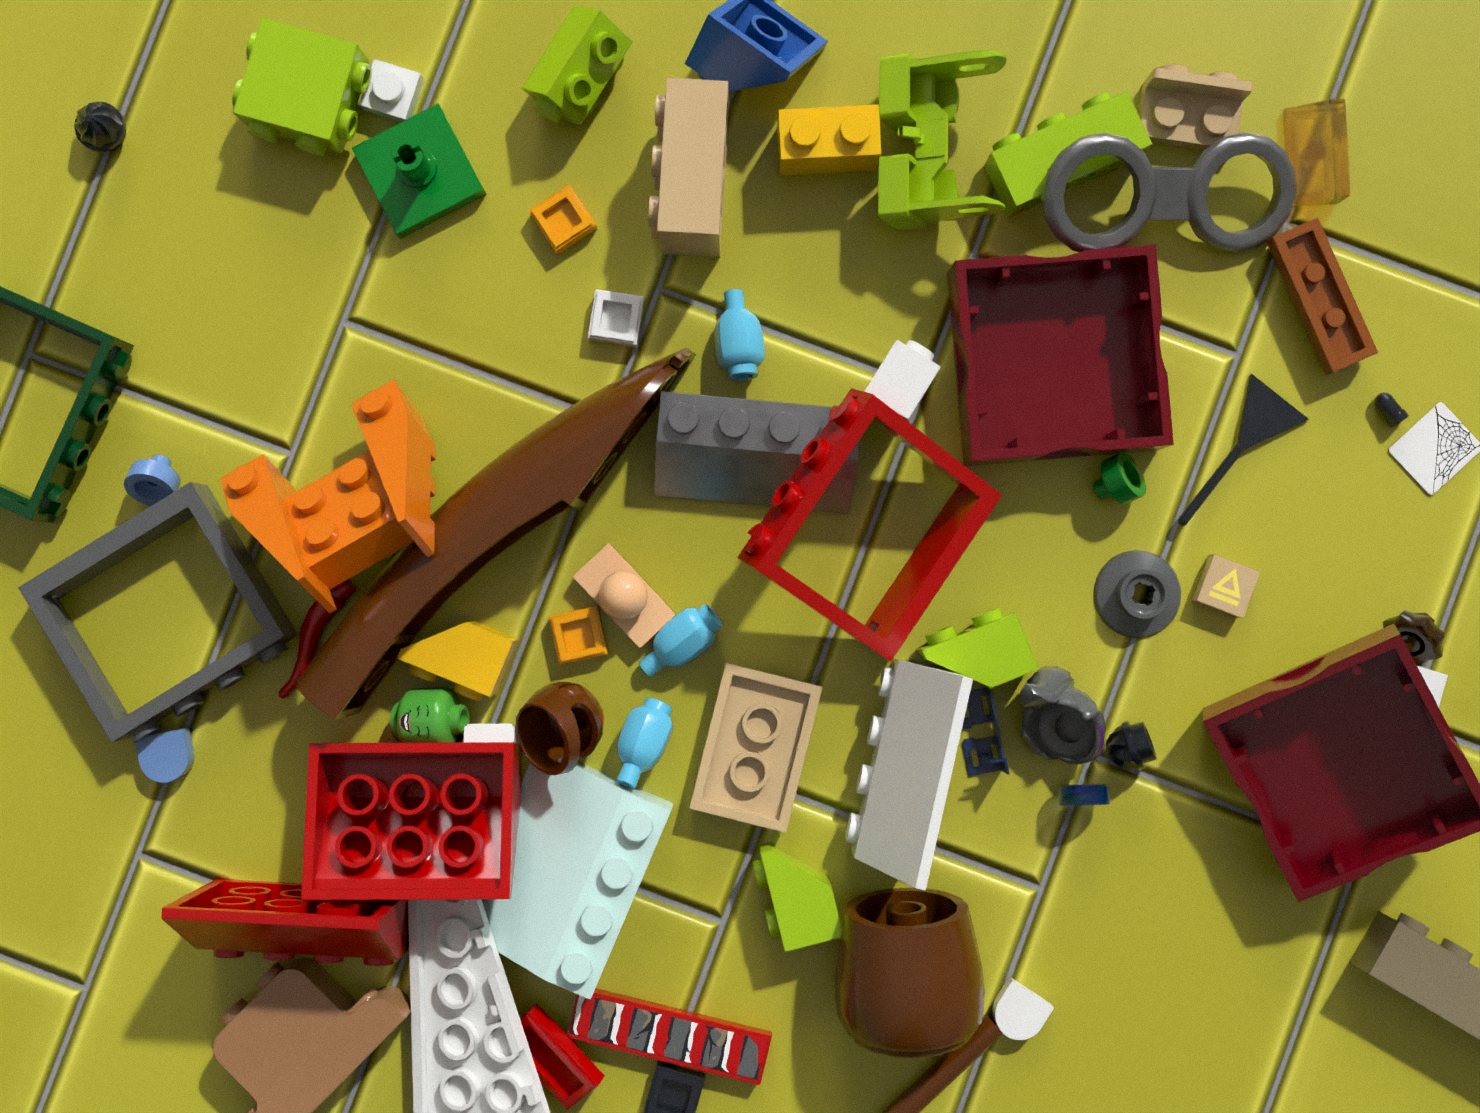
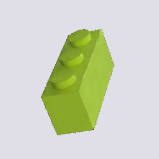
(1021, 164)

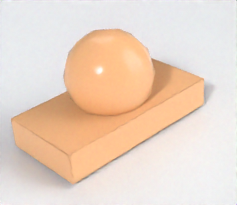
(624, 595)

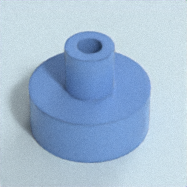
(151, 479)

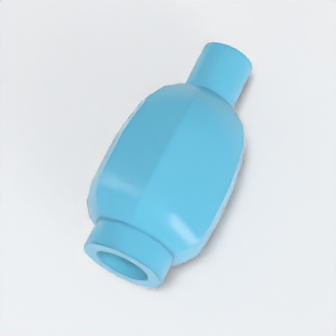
(738, 339)
(682, 639)
(643, 740)

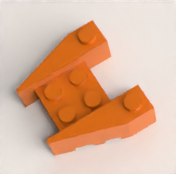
(351, 513)

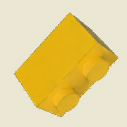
(828, 140)

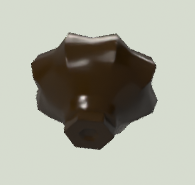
(1419, 634)

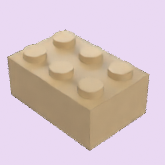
(690, 167)

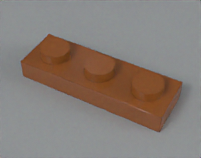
(1321, 296)

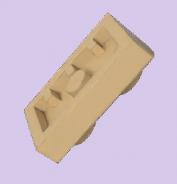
(1191, 107)

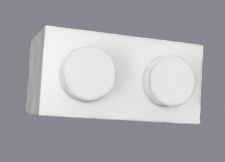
(904, 377)

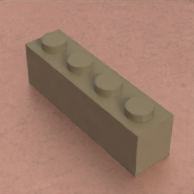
(1422, 970)

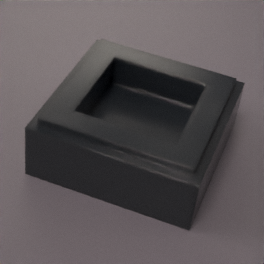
(674, 1089)

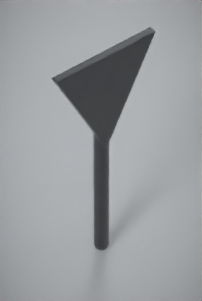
(1262, 417)

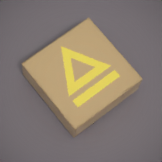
(1226, 586)

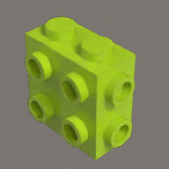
(301, 87)

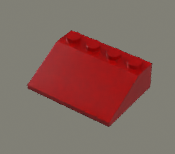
(411, 821)
(274, 920)

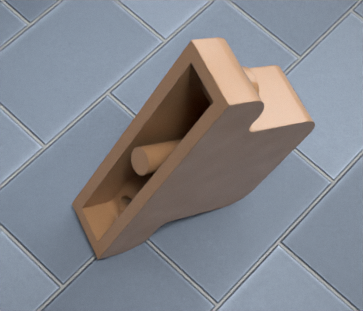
(303, 1035)

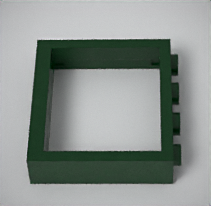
(88, 411)

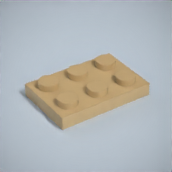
(755, 747)

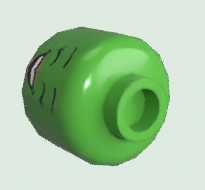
(429, 716)

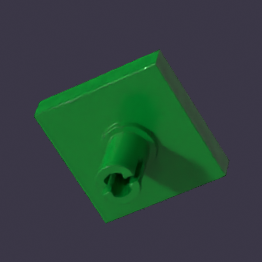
(419, 171)

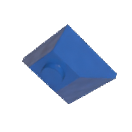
(752, 44)

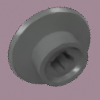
(1116, 588)

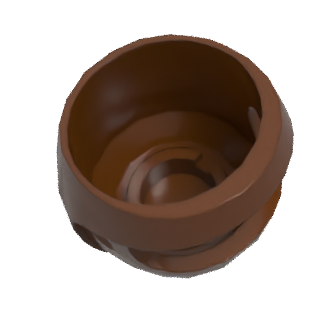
(559, 724)

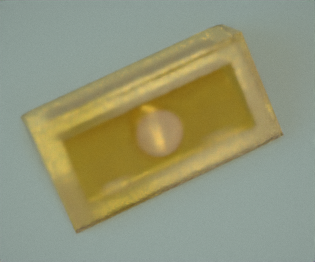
(1318, 151)

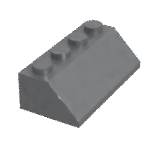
(740, 450)

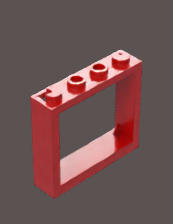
(930, 561)

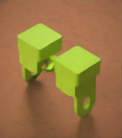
(918, 104)

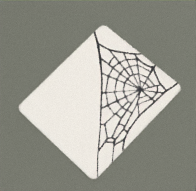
(1435, 448)

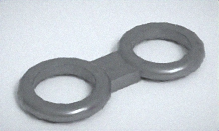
(1169, 192)

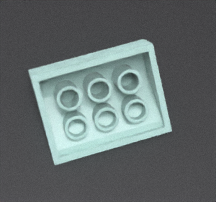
(574, 873)

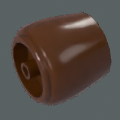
(909, 973)

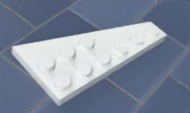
(464, 1017)

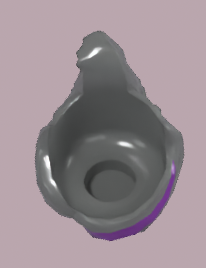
(1060, 718)

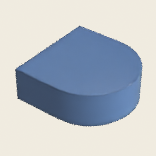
(166, 755)

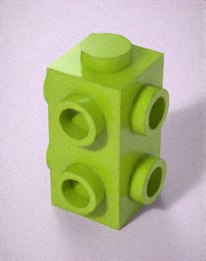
(577, 66)

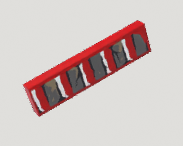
(671, 1035)

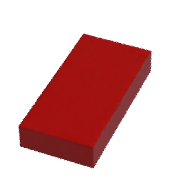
(558, 1059)

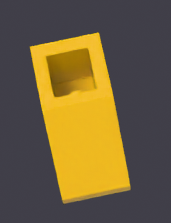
(466, 654)

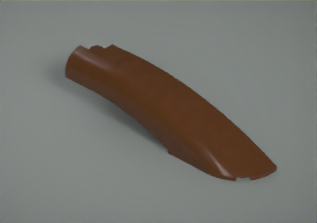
(502, 503)

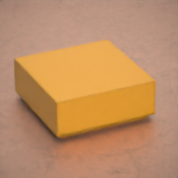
(563, 219)
(578, 635)

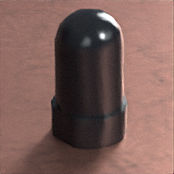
(1390, 409)

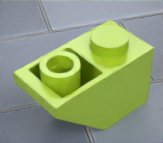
(987, 652)
(801, 900)

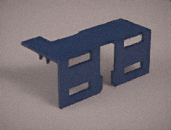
(983, 745)

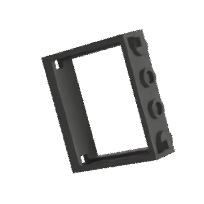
(47, 588)

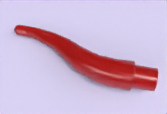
(311, 630)

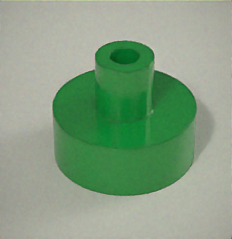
(1120, 479)

